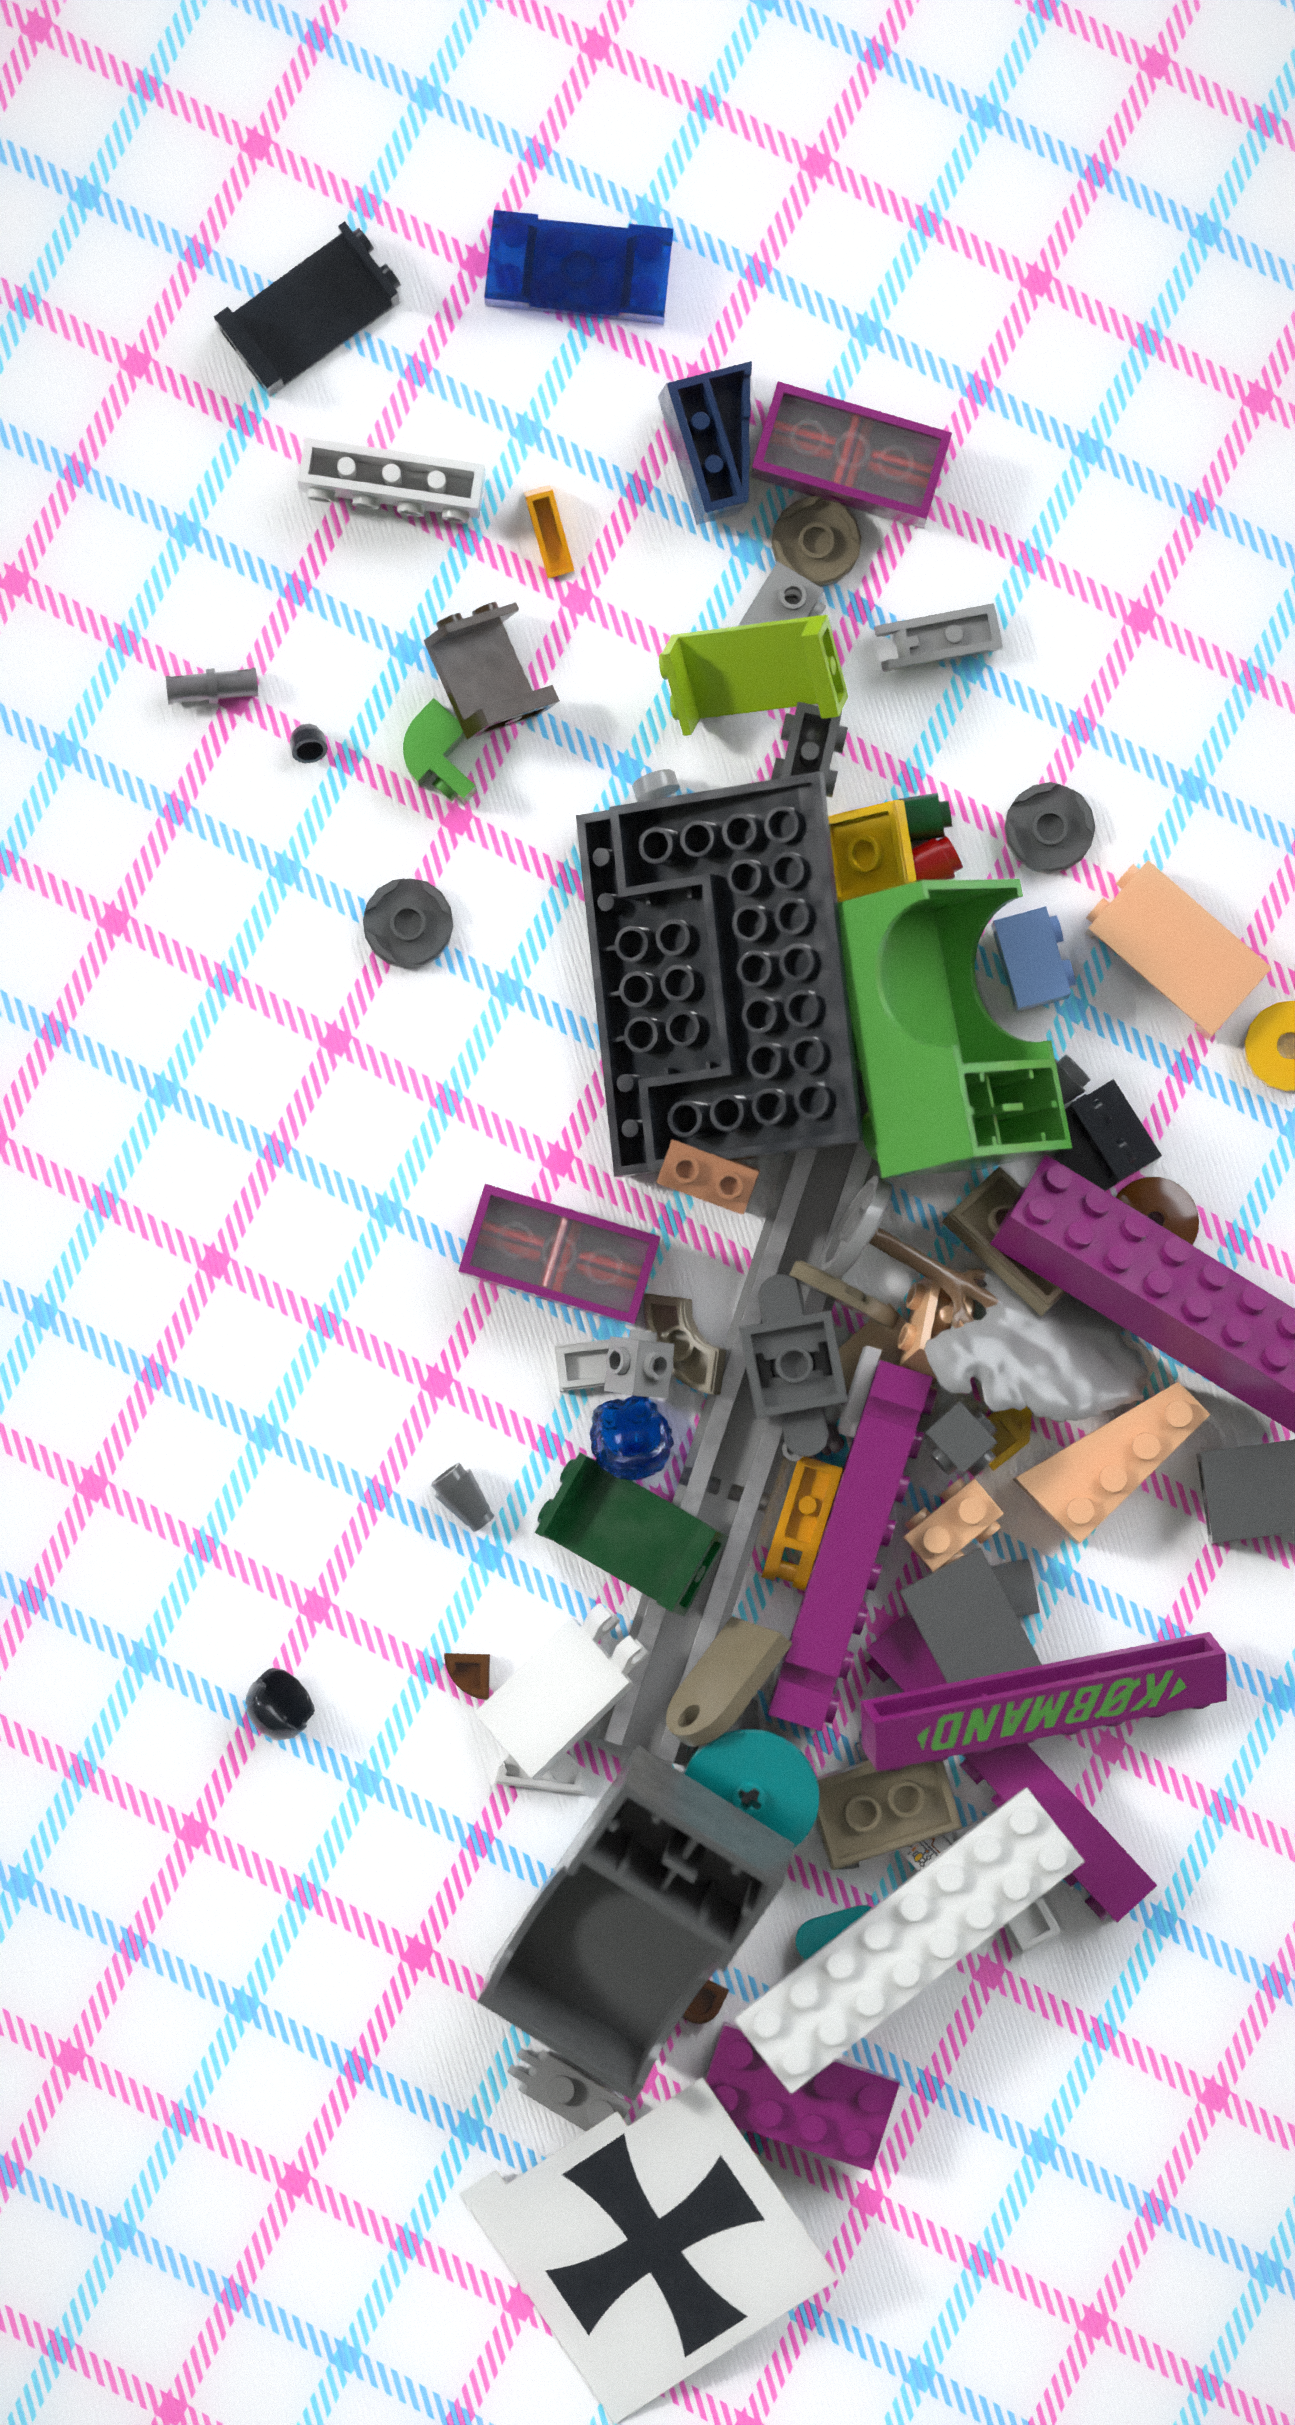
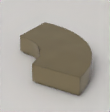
(844, 1294)
(694, 1357)

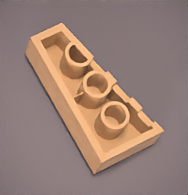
(1104, 1467)

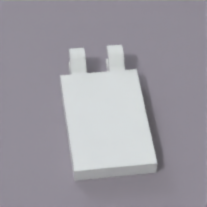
(561, 1691)

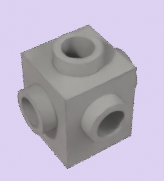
(639, 1365)

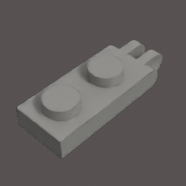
(566, 2090)

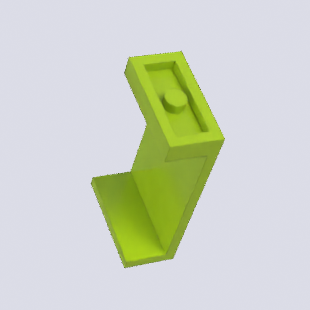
(753, 670)

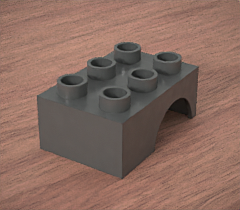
(635, 1921)

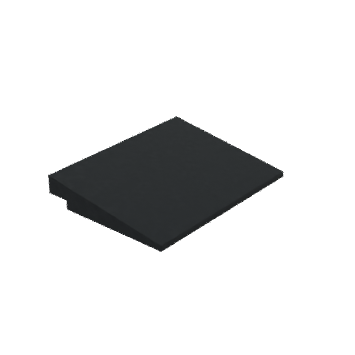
(719, 974)

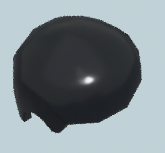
(279, 1704)

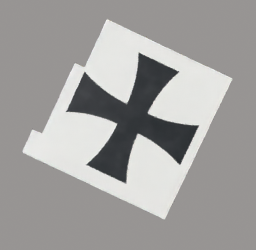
(651, 2246)

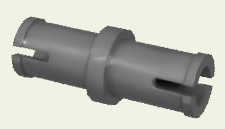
(211, 686)

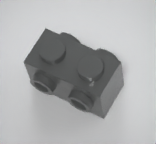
(810, 745)
(962, 1441)

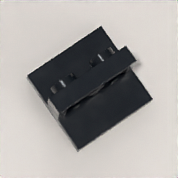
(1106, 1138)

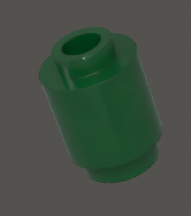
(927, 816)

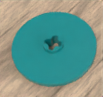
(773, 1767)

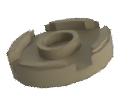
(817, 540)

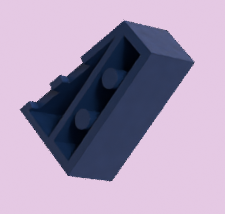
(710, 438)

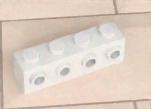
(391, 478)

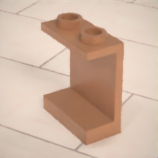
(708, 1177)

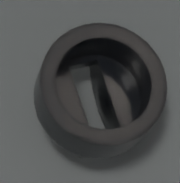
(308, 743)

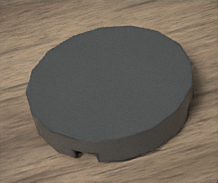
(1049, 828)
(408, 923)

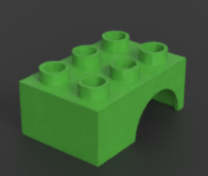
(934, 1065)

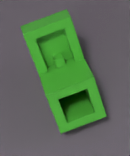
(428, 744)

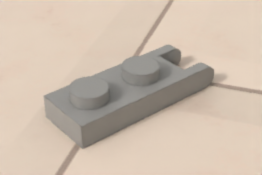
(942, 636)

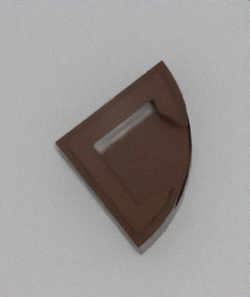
(470, 1673)

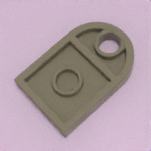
(724, 1681)

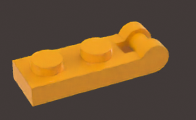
(802, 1520)

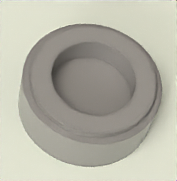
(655, 785)

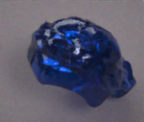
(630, 1437)

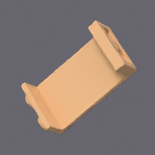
(1177, 947)

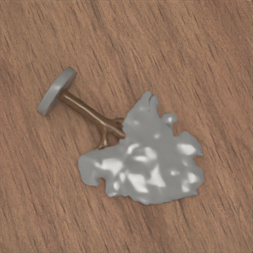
(1053, 1364)

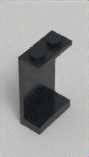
(310, 310)

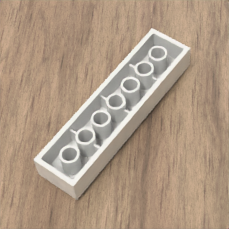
(908, 1940)

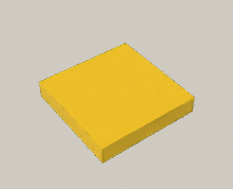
(871, 850)

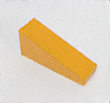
(549, 531)

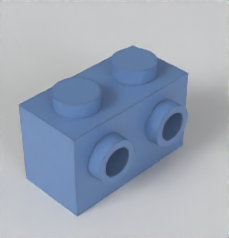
(1032, 958)

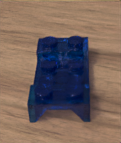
(578, 268)

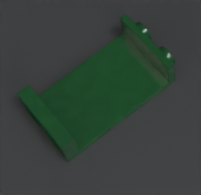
(631, 1533)

